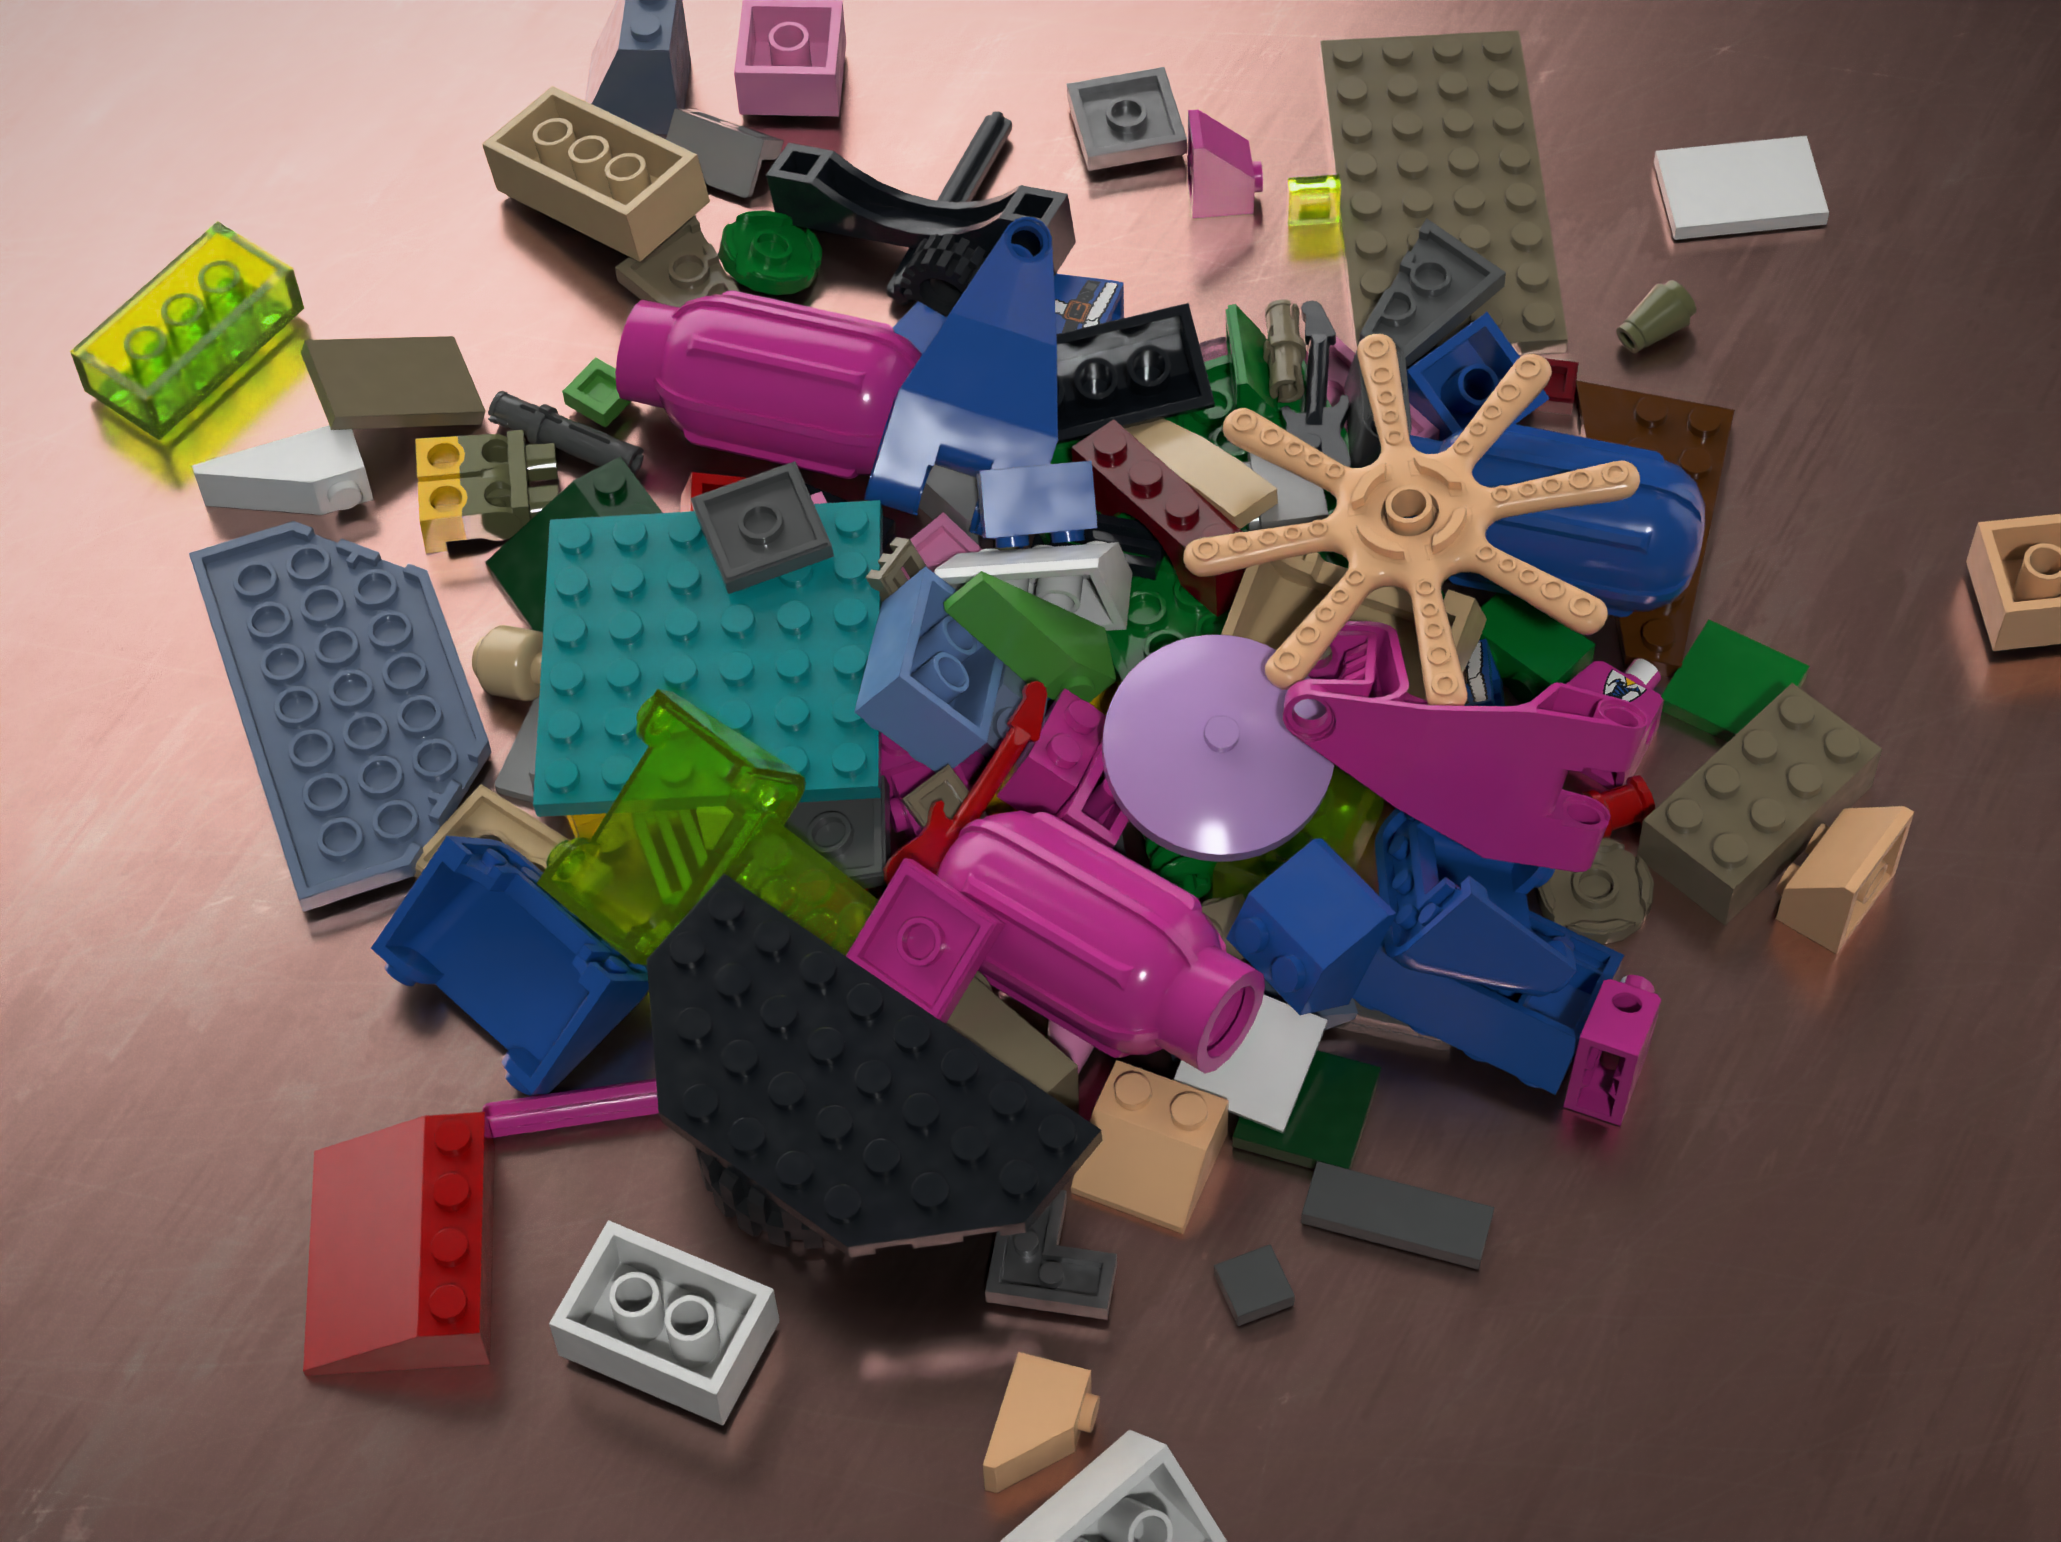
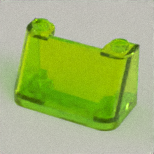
(671, 828)

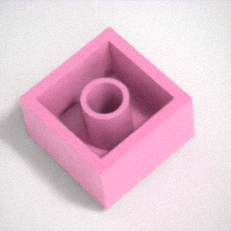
(790, 57)

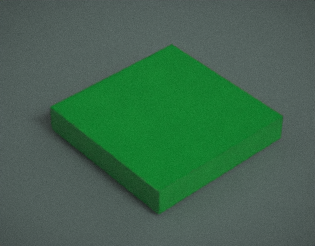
(1728, 681)

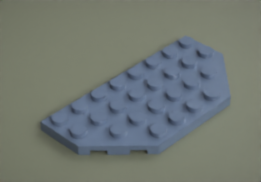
(343, 702)

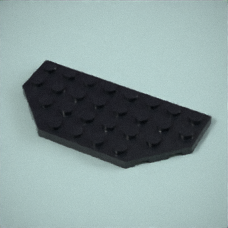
(844, 1089)

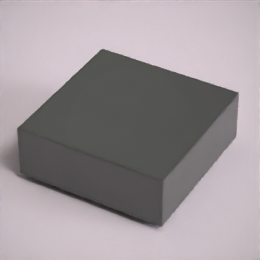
(1254, 1285)

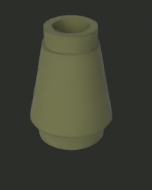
(1658, 315)

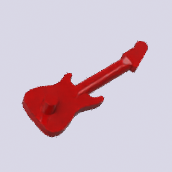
(941, 832)

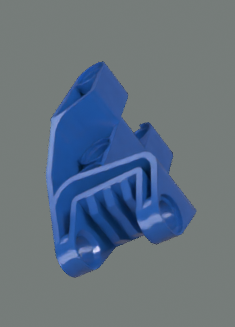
(983, 383)

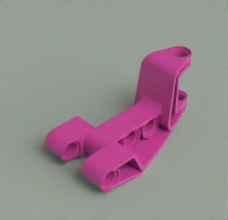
(1468, 770)

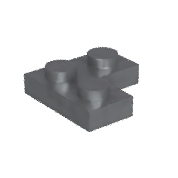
(1042, 1275)

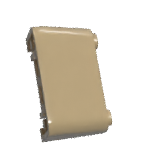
(1285, 591)

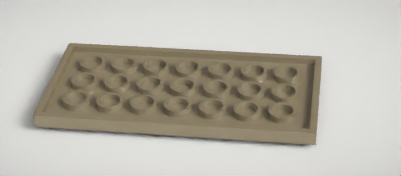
(1449, 138)

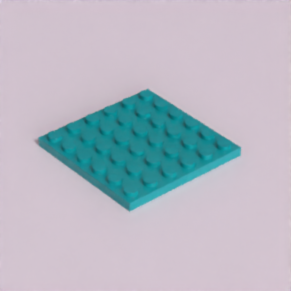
(646, 610)

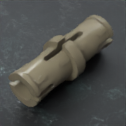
(1284, 351)

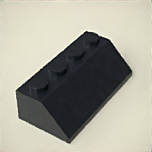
(1130, 372)

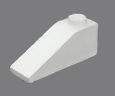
(294, 474)

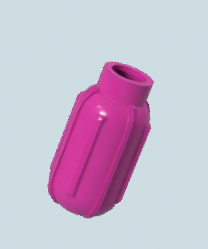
(767, 378)
(1102, 942)

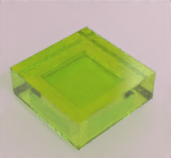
(1313, 200)

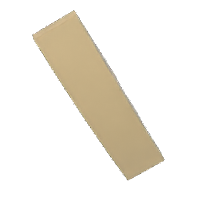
(1209, 470)

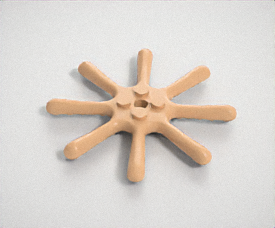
(1420, 550)

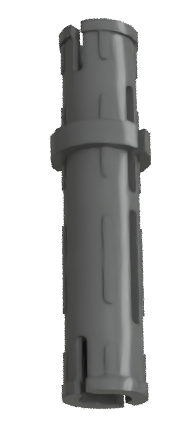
(546, 426)

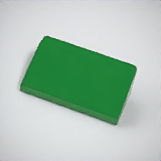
(1247, 366)

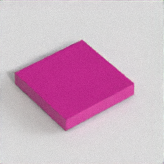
(925, 939)

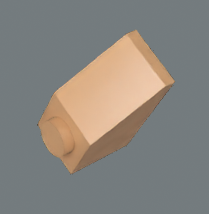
(1038, 1419)

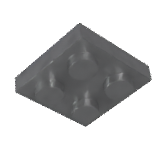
(1126, 118)

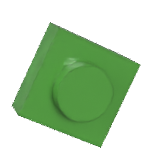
(595, 393)

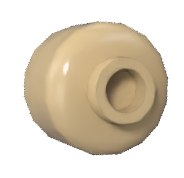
(509, 662)

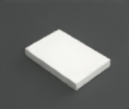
(1740, 187)

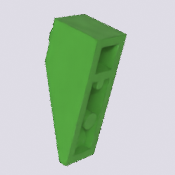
(1035, 637)

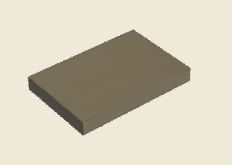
(392, 382)

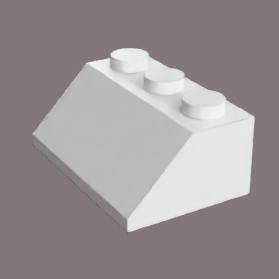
(1080, 578)
(1124, 1496)

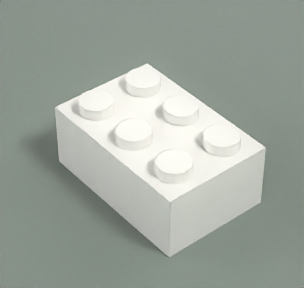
(665, 1322)

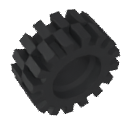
(941, 272)

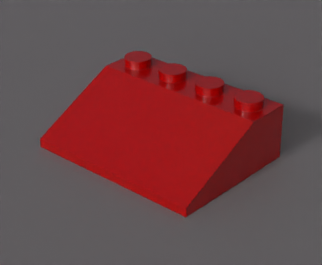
(402, 1248)

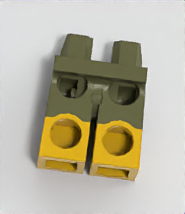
(480, 486)

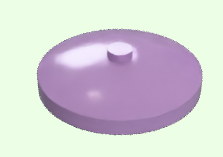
(1205, 752)

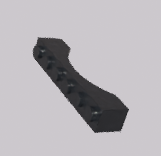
(835, 197)

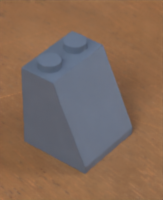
(641, 63)

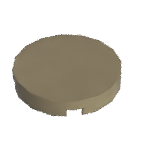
(1603, 901)

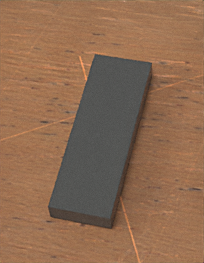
(1397, 1215)

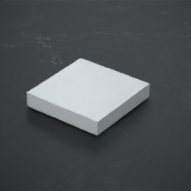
(1266, 1068)

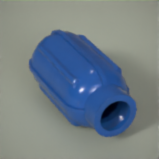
(1623, 551)

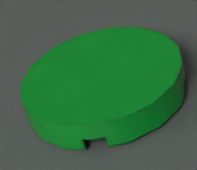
(769, 253)

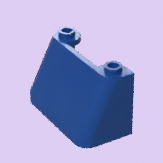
(1464, 912)
(511, 959)

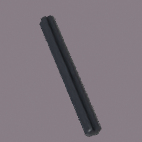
(963, 181)

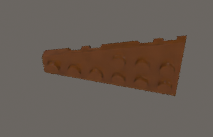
(1689, 437)

